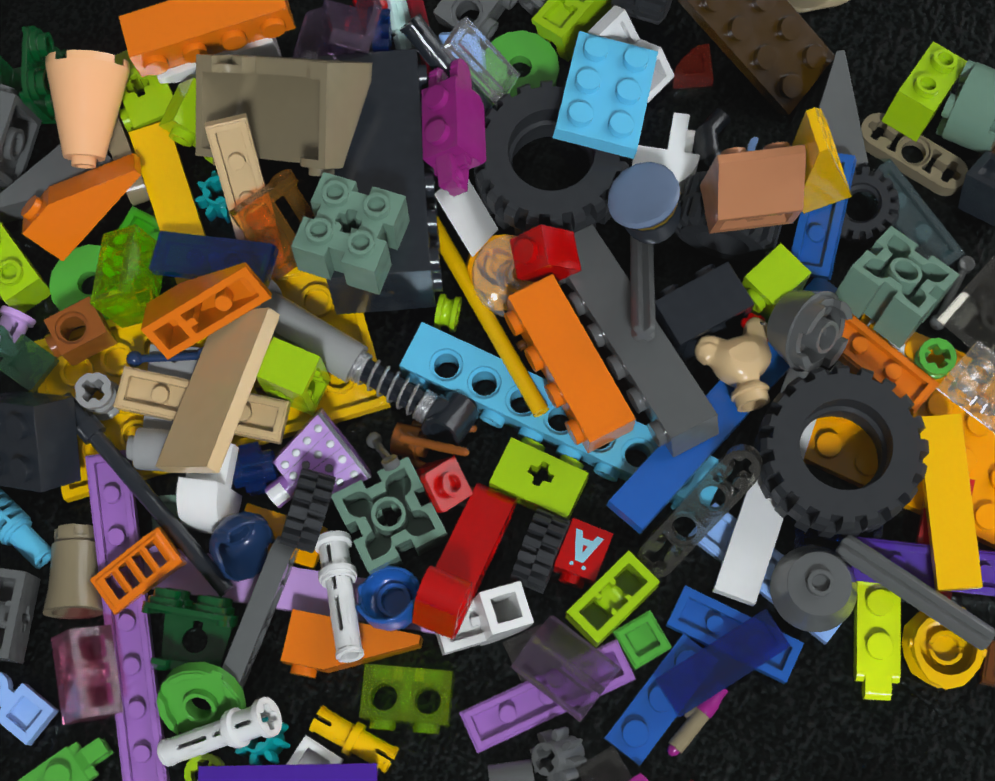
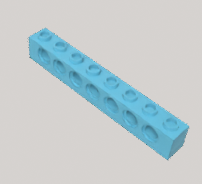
(434, 347)

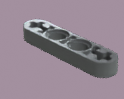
(260, 611)

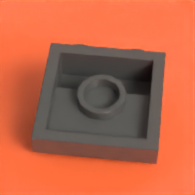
(17, 135)

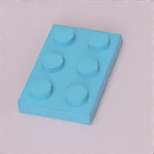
(606, 95)

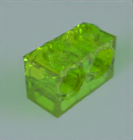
(123, 276)
(408, 685)

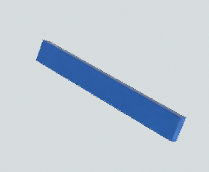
(663, 476)

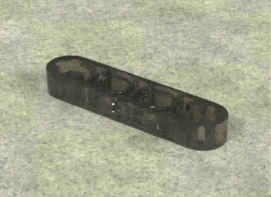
(702, 514)

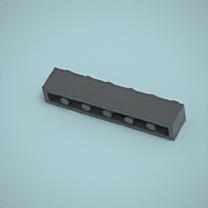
(653, 369)

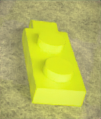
(877, 640)

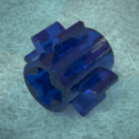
(254, 468)

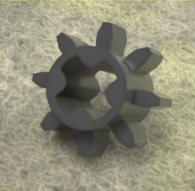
(558, 755)

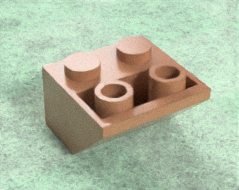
(754, 187)

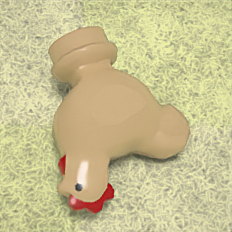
(740, 362)

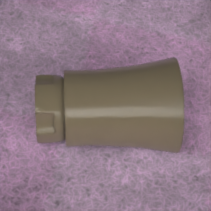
(71, 568)

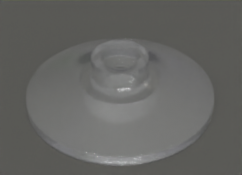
(493, 275)

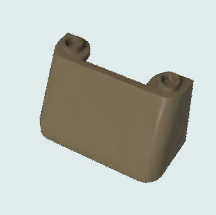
(293, 105)

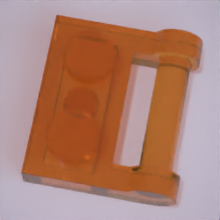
(263, 222)

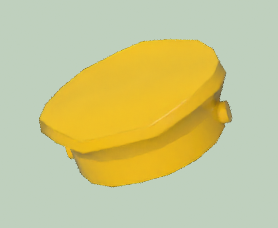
(939, 654)

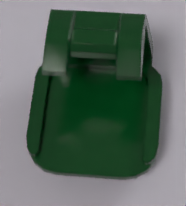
(31, 77)
(180, 616)

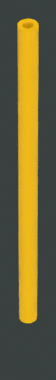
(491, 326)

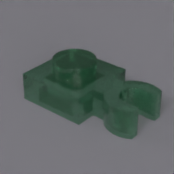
(25, 360)

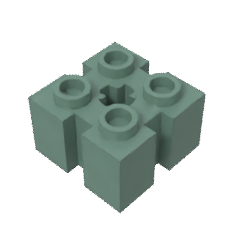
(351, 233)
(895, 286)
(365, 510)

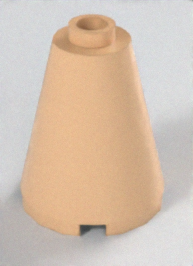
(86, 102)

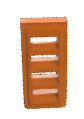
(168, 550)

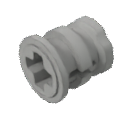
(85, 389)

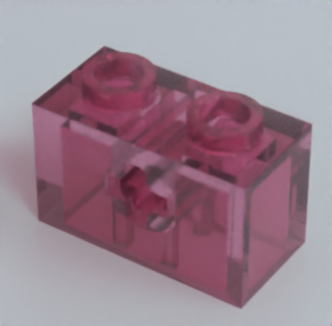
(87, 674)

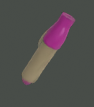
(694, 722)

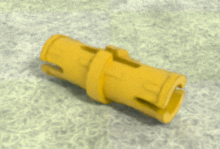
(353, 738)

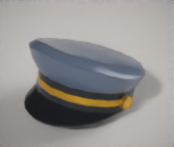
(646, 202)

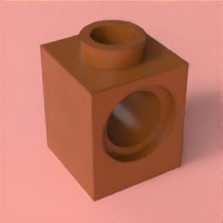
(94, 340)

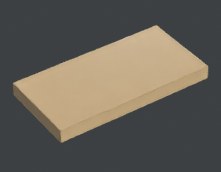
(217, 394)

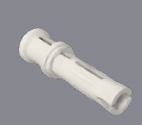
(338, 578)
(249, 727)

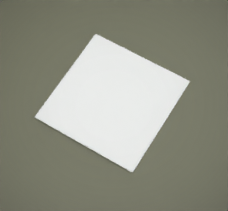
(468, 217)

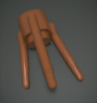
(410, 442)

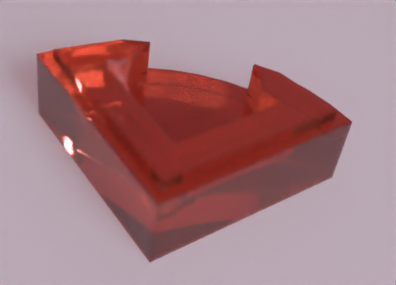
(694, 69)

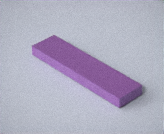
(527, 706)

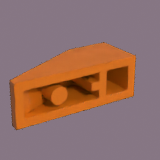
(76, 205)
(201, 307)
(311, 644)

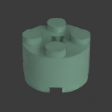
(970, 112)

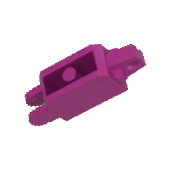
(453, 127)

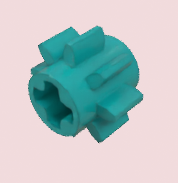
(211, 189)
(269, 749)

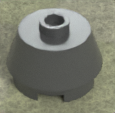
(808, 329)
(813, 588)

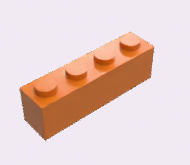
(180, 29)
(569, 363)

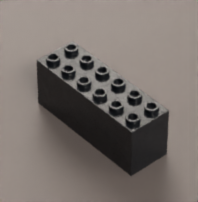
(390, 156)

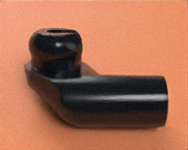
(706, 138)

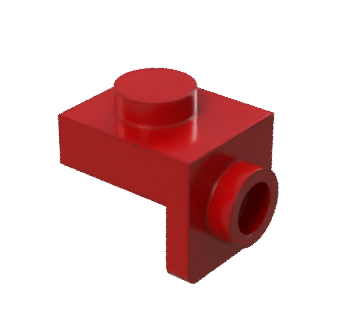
(444, 483)

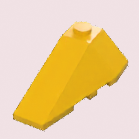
(823, 171)

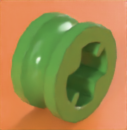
(939, 347)

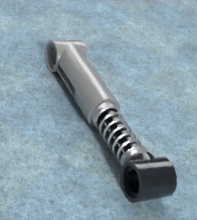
(442, 417)

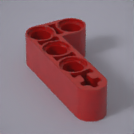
(452, 585)

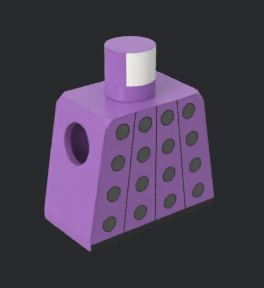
(318, 448)

